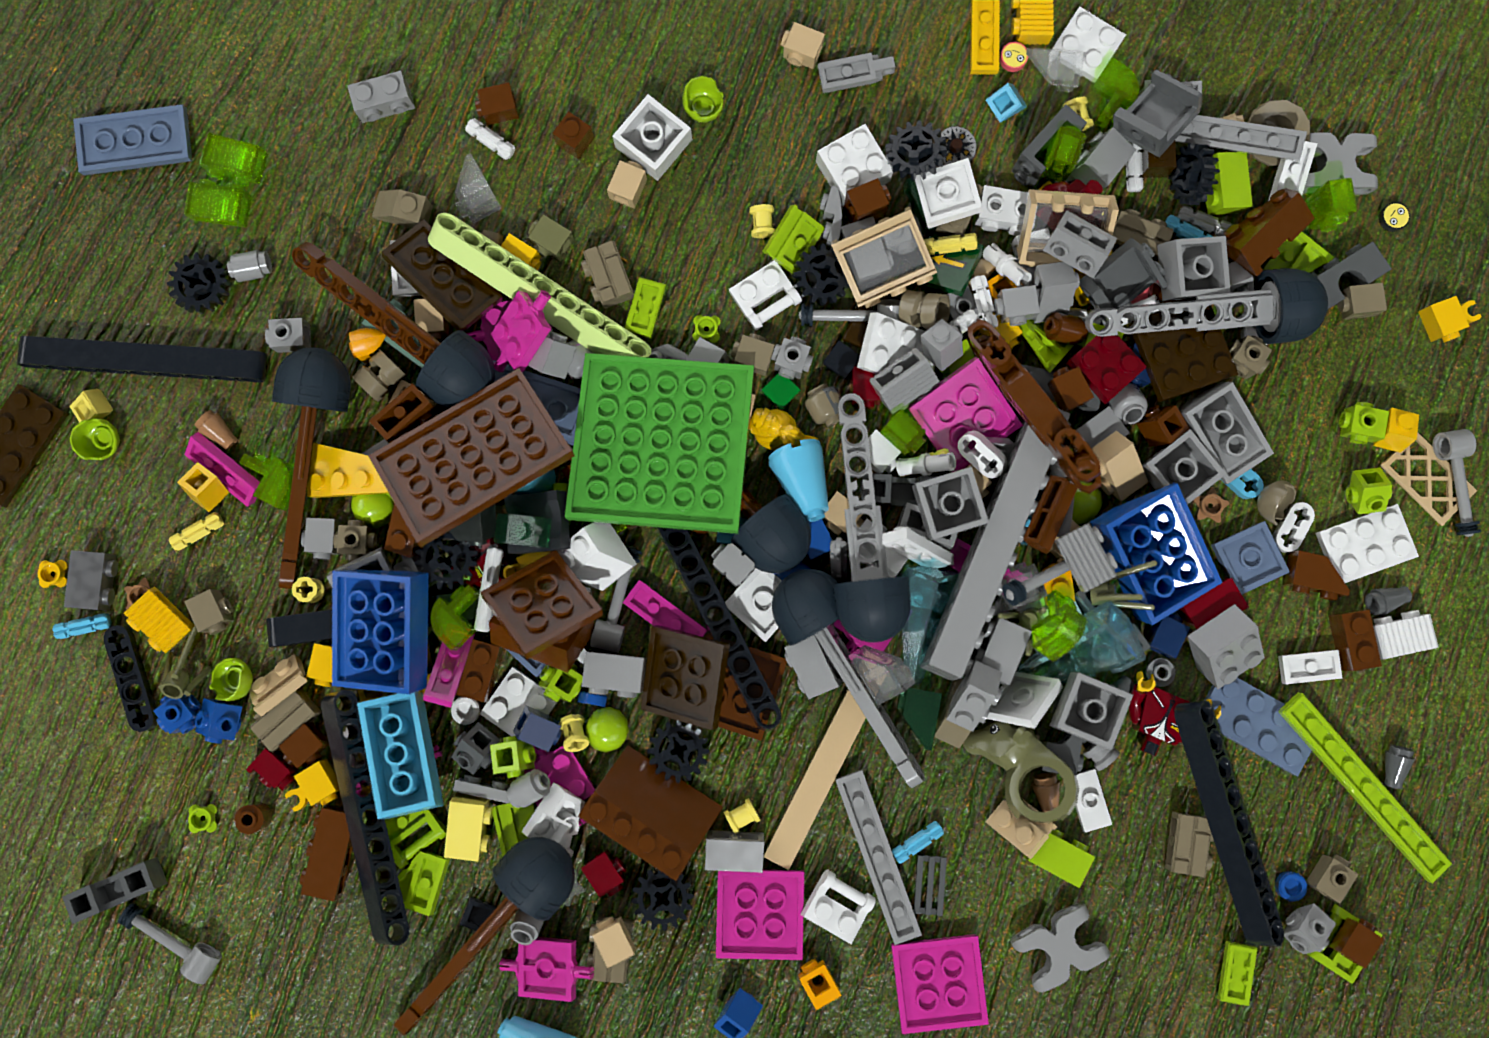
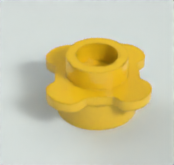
(45, 570)

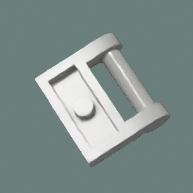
(761, 287)
(832, 914)

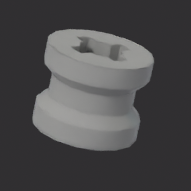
(1101, 756)

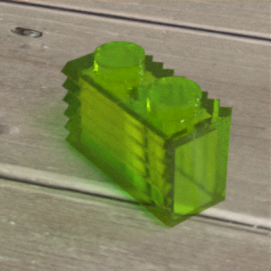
(1063, 153)
(233, 159)
(218, 203)
(1332, 204)
(904, 433)

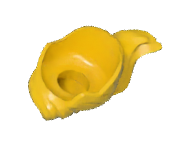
(775, 429)

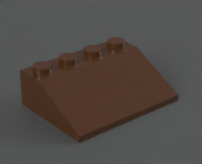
(650, 815)

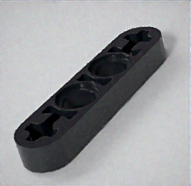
(126, 680)

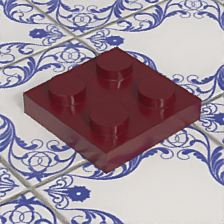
(1107, 365)

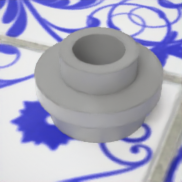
(1154, 665)

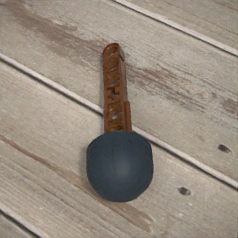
(450, 368)
(314, 381)
(773, 535)
(535, 879)

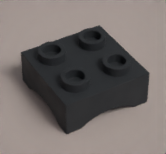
(545, 505)

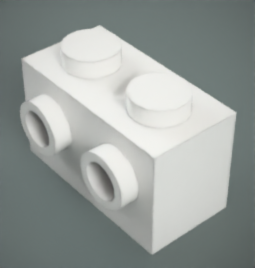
(1002, 210)

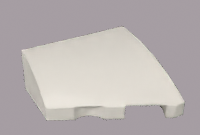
(556, 817)

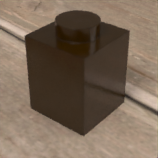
(1159, 166)

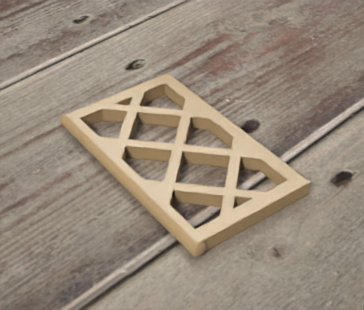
(1405, 481)

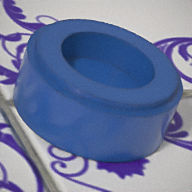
(592, 699)
(1291, 886)

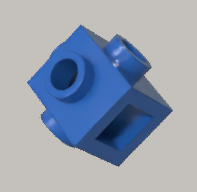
(184, 720)
(218, 720)

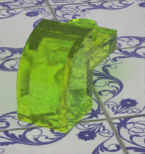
(1118, 86)
(276, 479)
(447, 617)
(1060, 629)

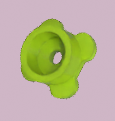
(706, 321)
(195, 821)

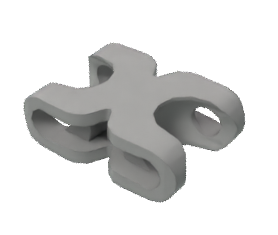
(1338, 161)
(1060, 947)

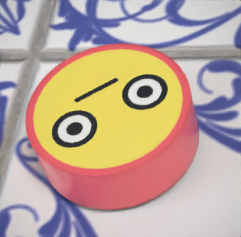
(1013, 57)

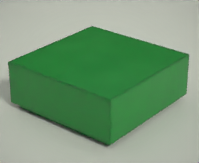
(780, 391)

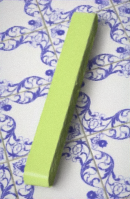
(512, 275)

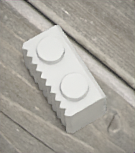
(1404, 635)

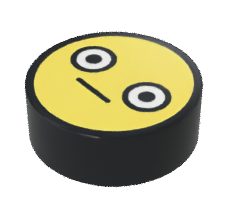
(1394, 217)

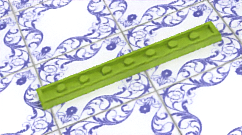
(1365, 787)

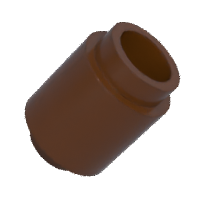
(1065, 328)
(261, 818)

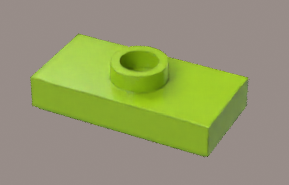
(645, 307)
(1237, 973)

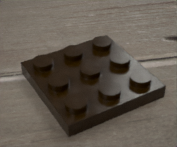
(1184, 358)
(685, 677)

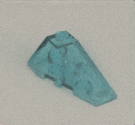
(929, 595)
(1104, 646)

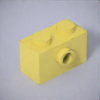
(467, 827)

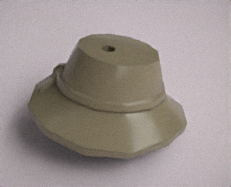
(1283, 115)

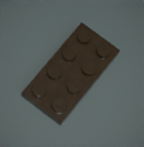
(440, 280)
(25, 432)

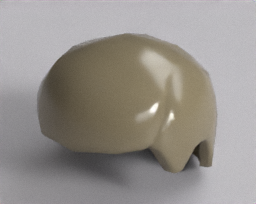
(1275, 500)

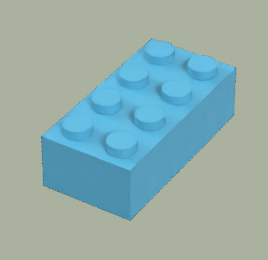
(400, 755)

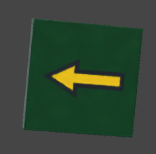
(953, 269)

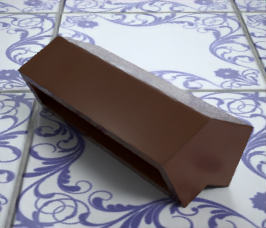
(1050, 513)

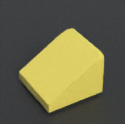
(91, 405)

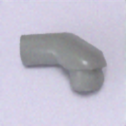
(668, 352)

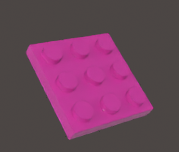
(962, 404)
(760, 915)
(939, 984)

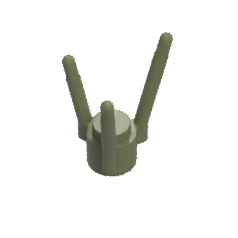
(1106, 591)
(1026, 620)
(176, 682)

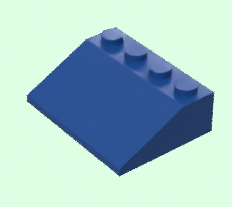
(1164, 531)
(380, 630)

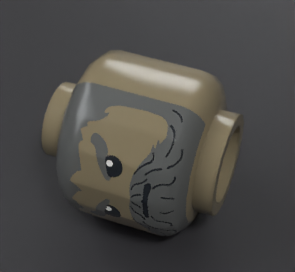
(823, 405)

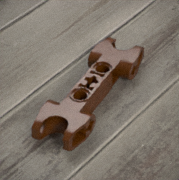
(1036, 407)

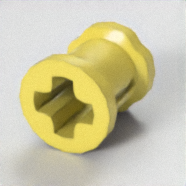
(1079, 105)
(762, 221)
(311, 597)
(573, 732)
(742, 816)

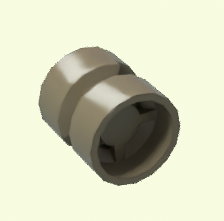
(923, 309)
(378, 375)

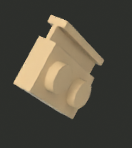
(277, 685)
(1020, 832)

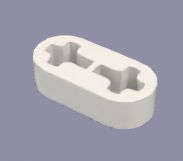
(982, 454)
(1298, 531)

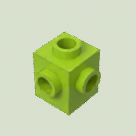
(1363, 423)
(1369, 491)
(567, 688)
(512, 757)

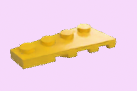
(342, 473)

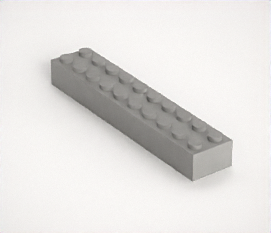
(990, 557)

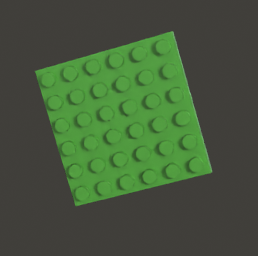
(660, 443)

